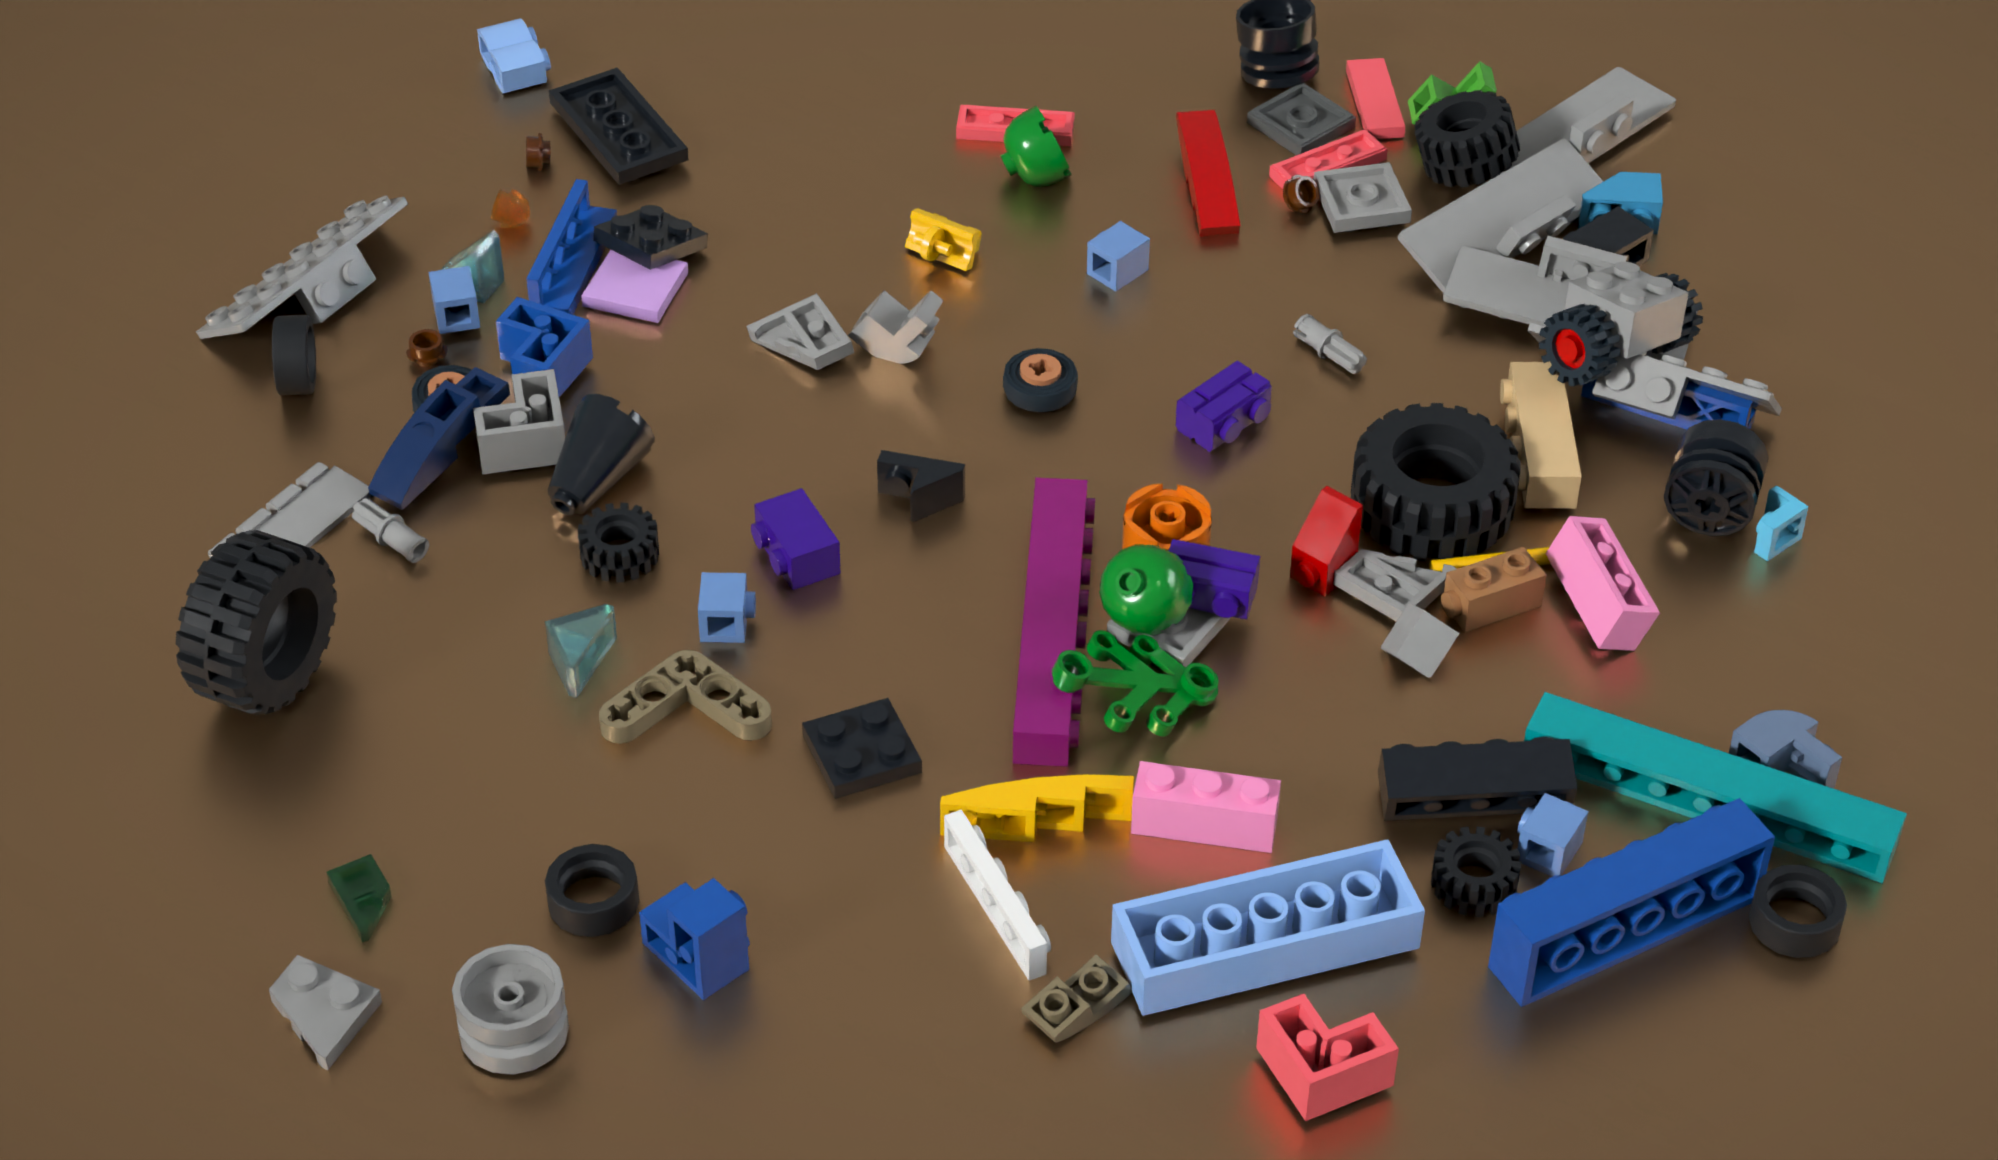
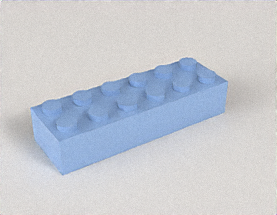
(1266, 926)

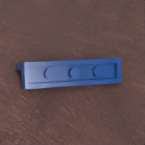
(568, 252)
(1696, 406)

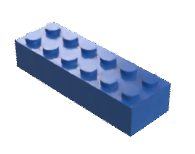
(1629, 901)

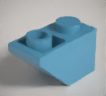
(1632, 191)

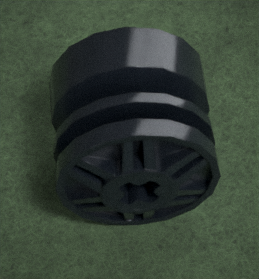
(1277, 42)
(1716, 477)

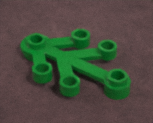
(1191, 684)

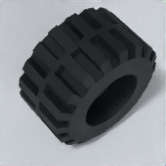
(1467, 138)

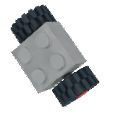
(1614, 316)

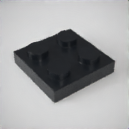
(650, 236)
(861, 748)

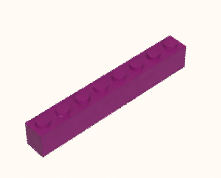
(1051, 620)

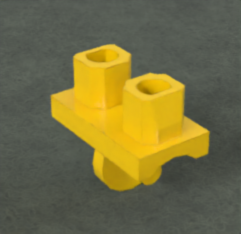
(943, 239)

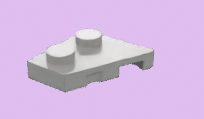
(803, 333)
(1390, 582)
(323, 1006)

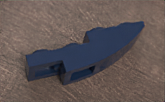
(431, 435)

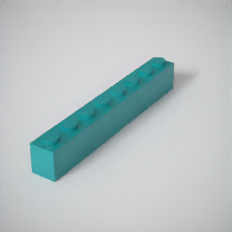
(1695, 777)

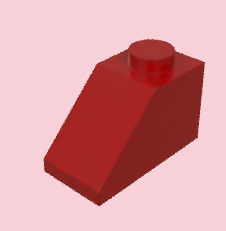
(1326, 540)

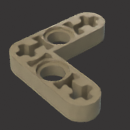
(680, 689)

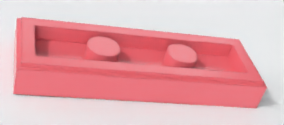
(1375, 98)
(990, 122)
(1346, 152)

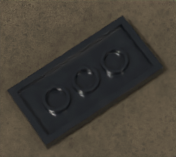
(618, 126)

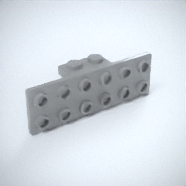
(1596, 116)
(1505, 213)
(319, 273)
(1526, 290)
(1661, 384)

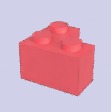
(1325, 1065)

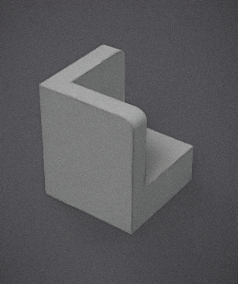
(1419, 640)

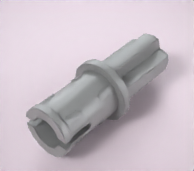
(1329, 343)
(390, 530)

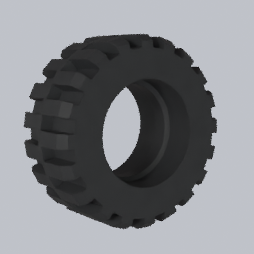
(1444, 446)
(256, 622)

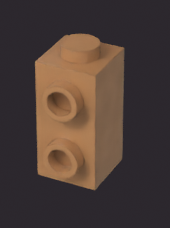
(1493, 589)

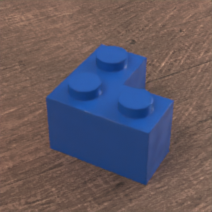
(544, 339)
(699, 935)

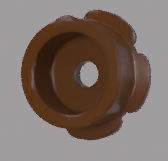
(537, 152)
(1300, 193)
(426, 347)

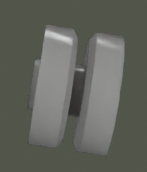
(510, 1009)

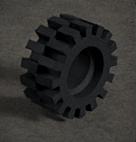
(618, 525)
(1479, 851)

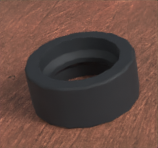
(294, 355)
(597, 917)
(1790, 937)

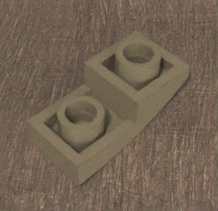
(1077, 1003)

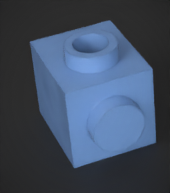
(1118, 256)
(454, 299)
(724, 607)
(1551, 834)

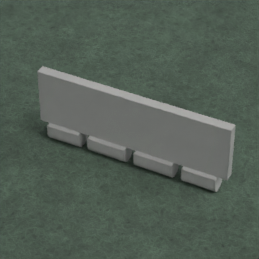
(309, 508)

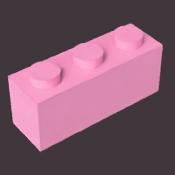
(1602, 583)
(1205, 806)

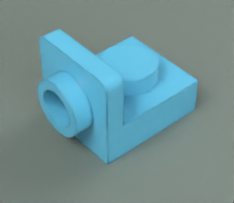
(1781, 523)

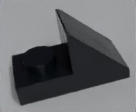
(926, 481)

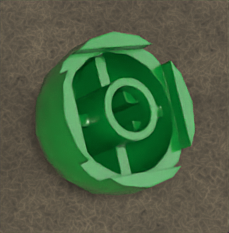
(1033, 151)
(1145, 589)

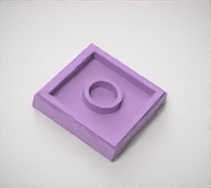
(632, 289)

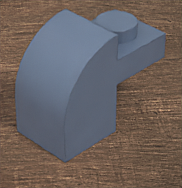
(1788, 744)

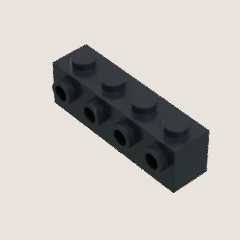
(1474, 778)

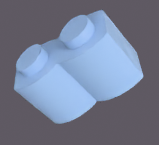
(513, 55)

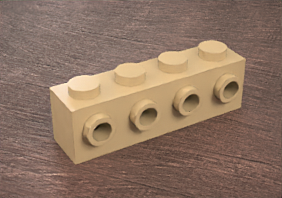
(1542, 435)

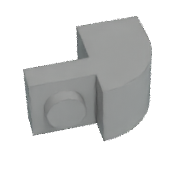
(893, 331)

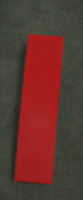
(1208, 172)

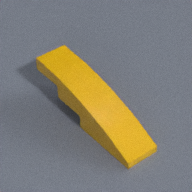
(1054, 802)

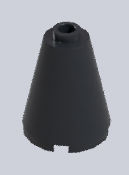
(597, 453)

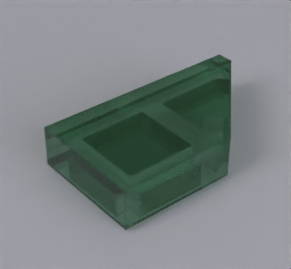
(361, 893)

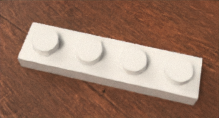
(991, 887)

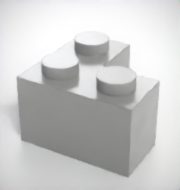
(524, 431)

